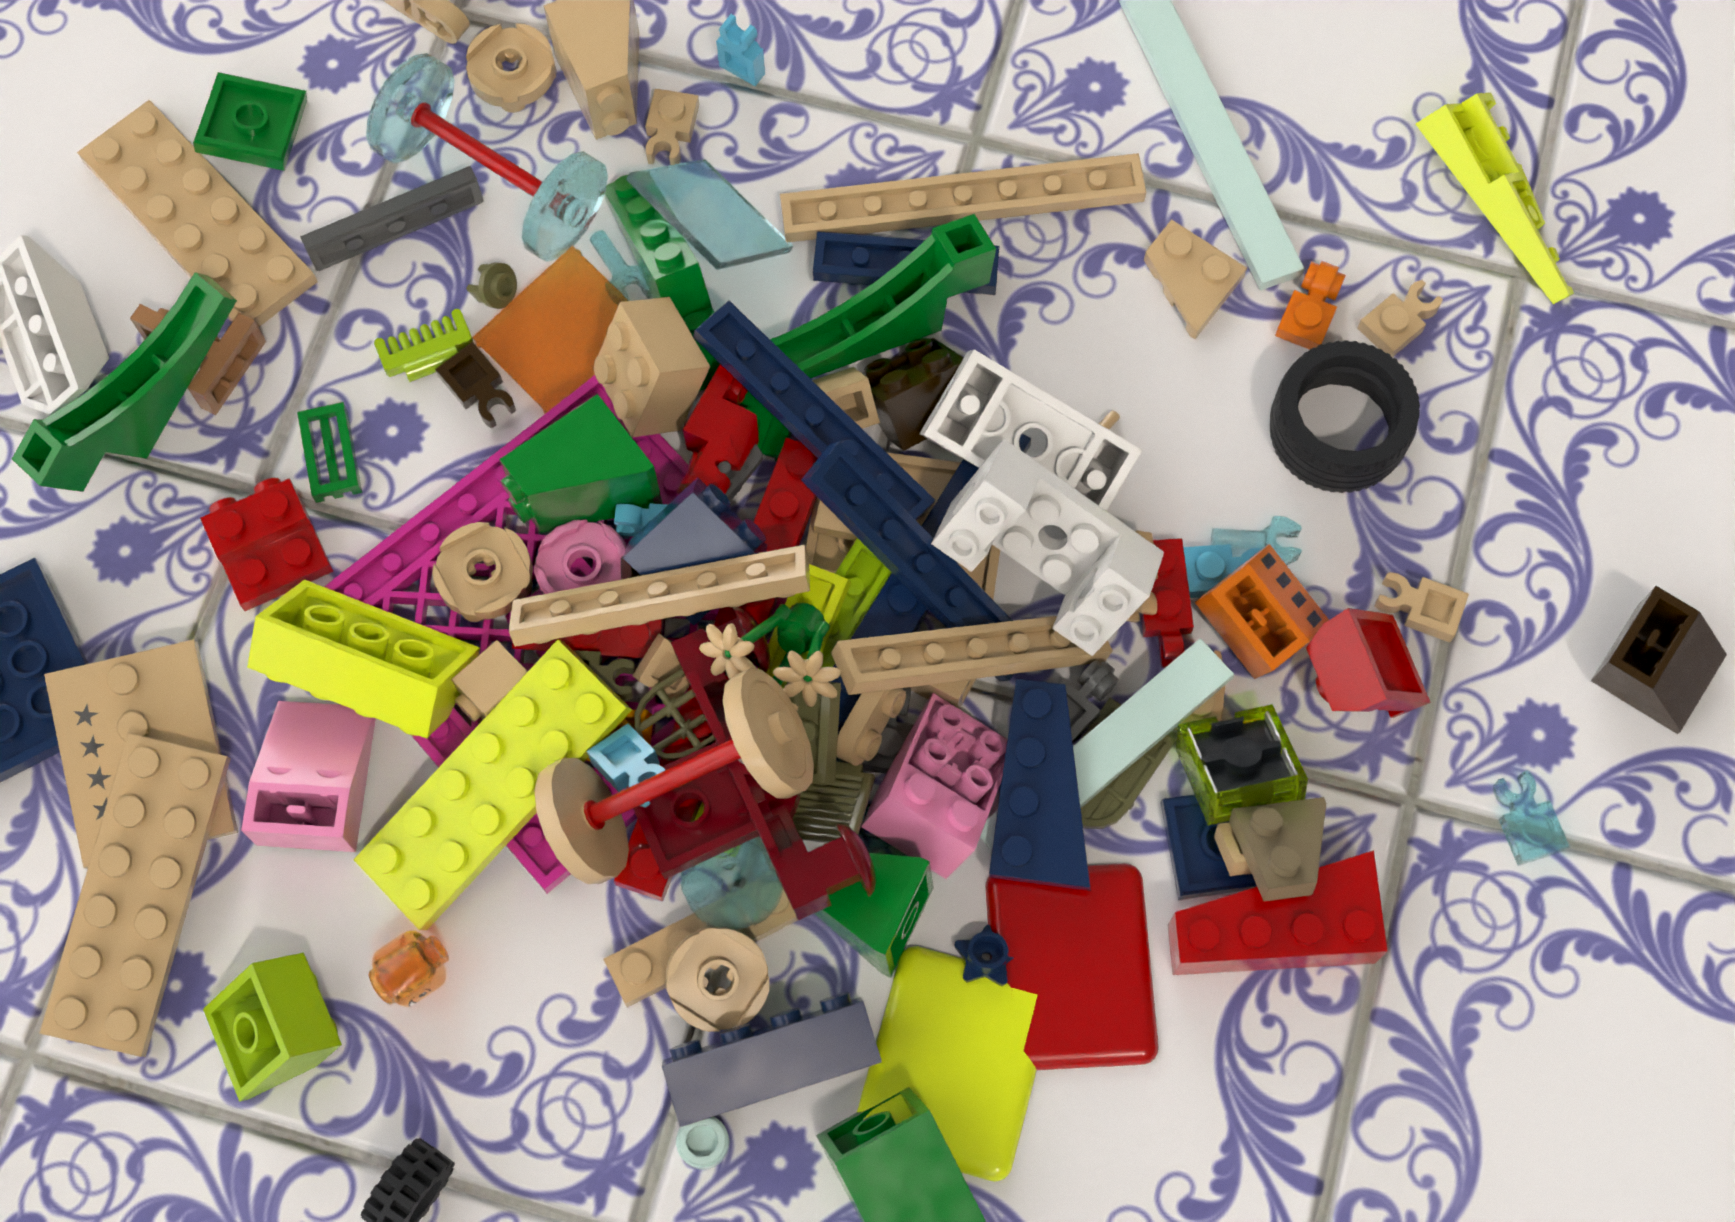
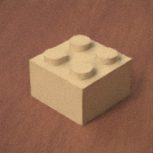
(650, 366)

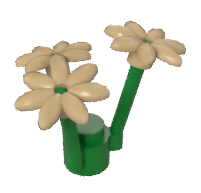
(798, 631)

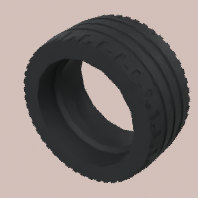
(1367, 371)

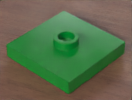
(250, 121)

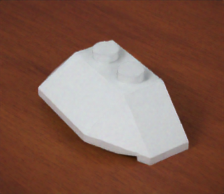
(46, 328)

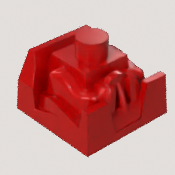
(1365, 664)

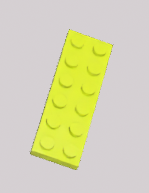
(488, 785)

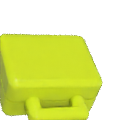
(961, 1057)

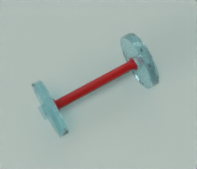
(414, 110)

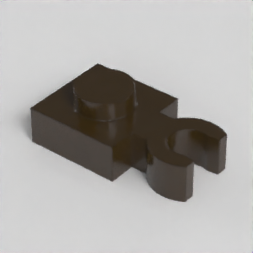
(474, 380)

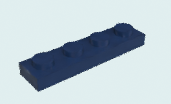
(867, 258)

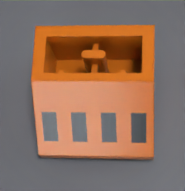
(1262, 612)

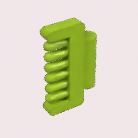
(425, 356)

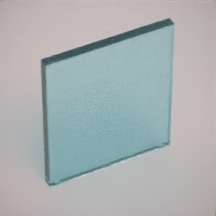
(710, 213)

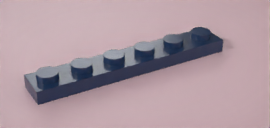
(800, 402)
(900, 542)

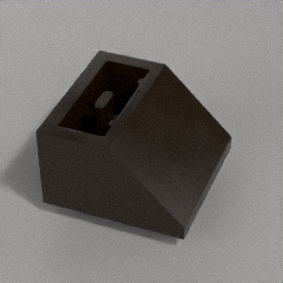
(910, 388)
(1662, 660)

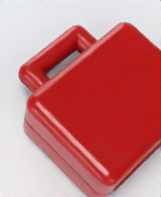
(1085, 963)

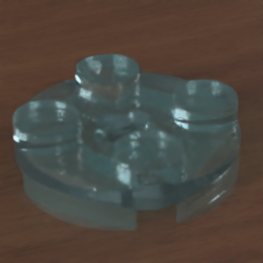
(740, 906)

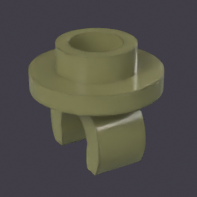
(496, 285)

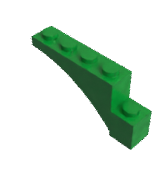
(663, 259)
(899, 305)
(134, 401)

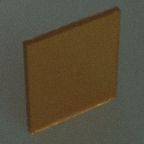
(553, 329)

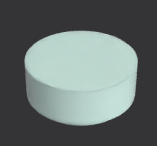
(703, 1143)

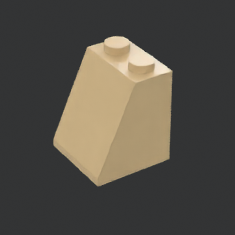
(599, 58)

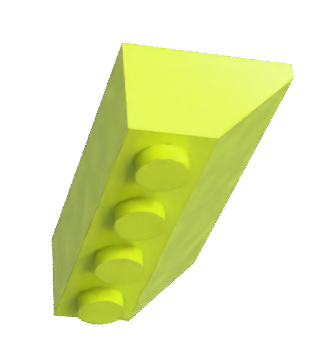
(360, 657)

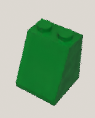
(578, 470)
(900, 1168)

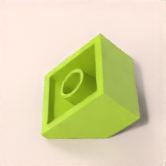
(271, 1024)

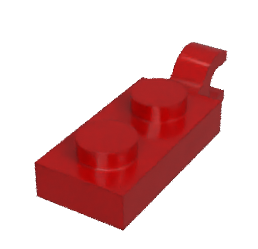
(1173, 603)

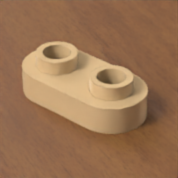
(862, 730)

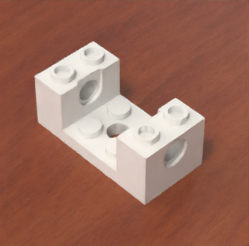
(995, 404)
(1098, 566)

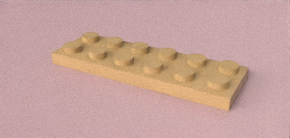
(196, 213)
(135, 896)

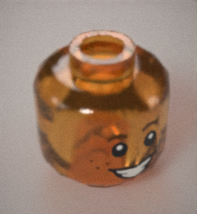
(408, 968)

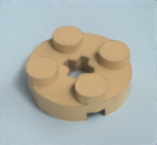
(510, 88)
(490, 597)
(724, 1007)

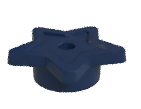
(976, 966)

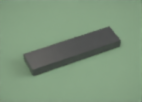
(392, 218)

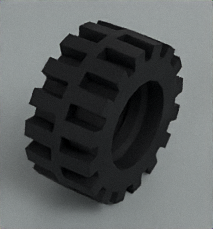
(409, 1185)

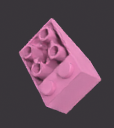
(310, 778)
(939, 787)

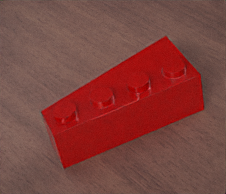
(1244, 933)

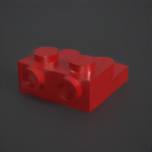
(265, 542)

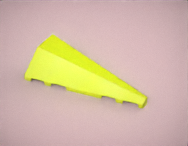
(1487, 170)

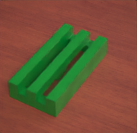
(336, 486)

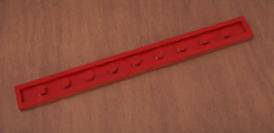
(783, 521)

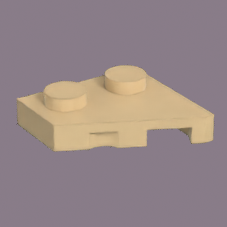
(1192, 274)

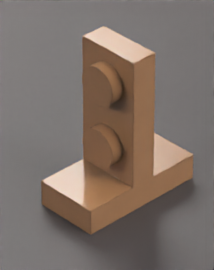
(223, 363)

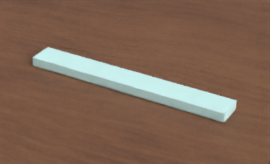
(1214, 142)

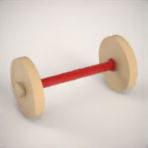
(586, 820)

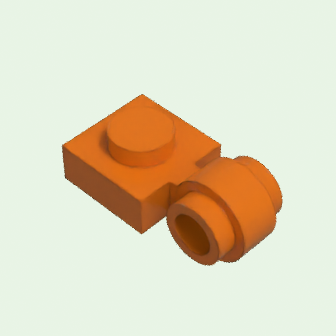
(1309, 315)

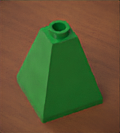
(885, 921)

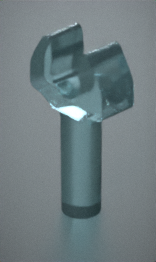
(622, 273)
(1248, 539)

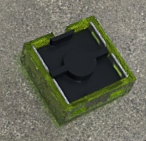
(1240, 762)

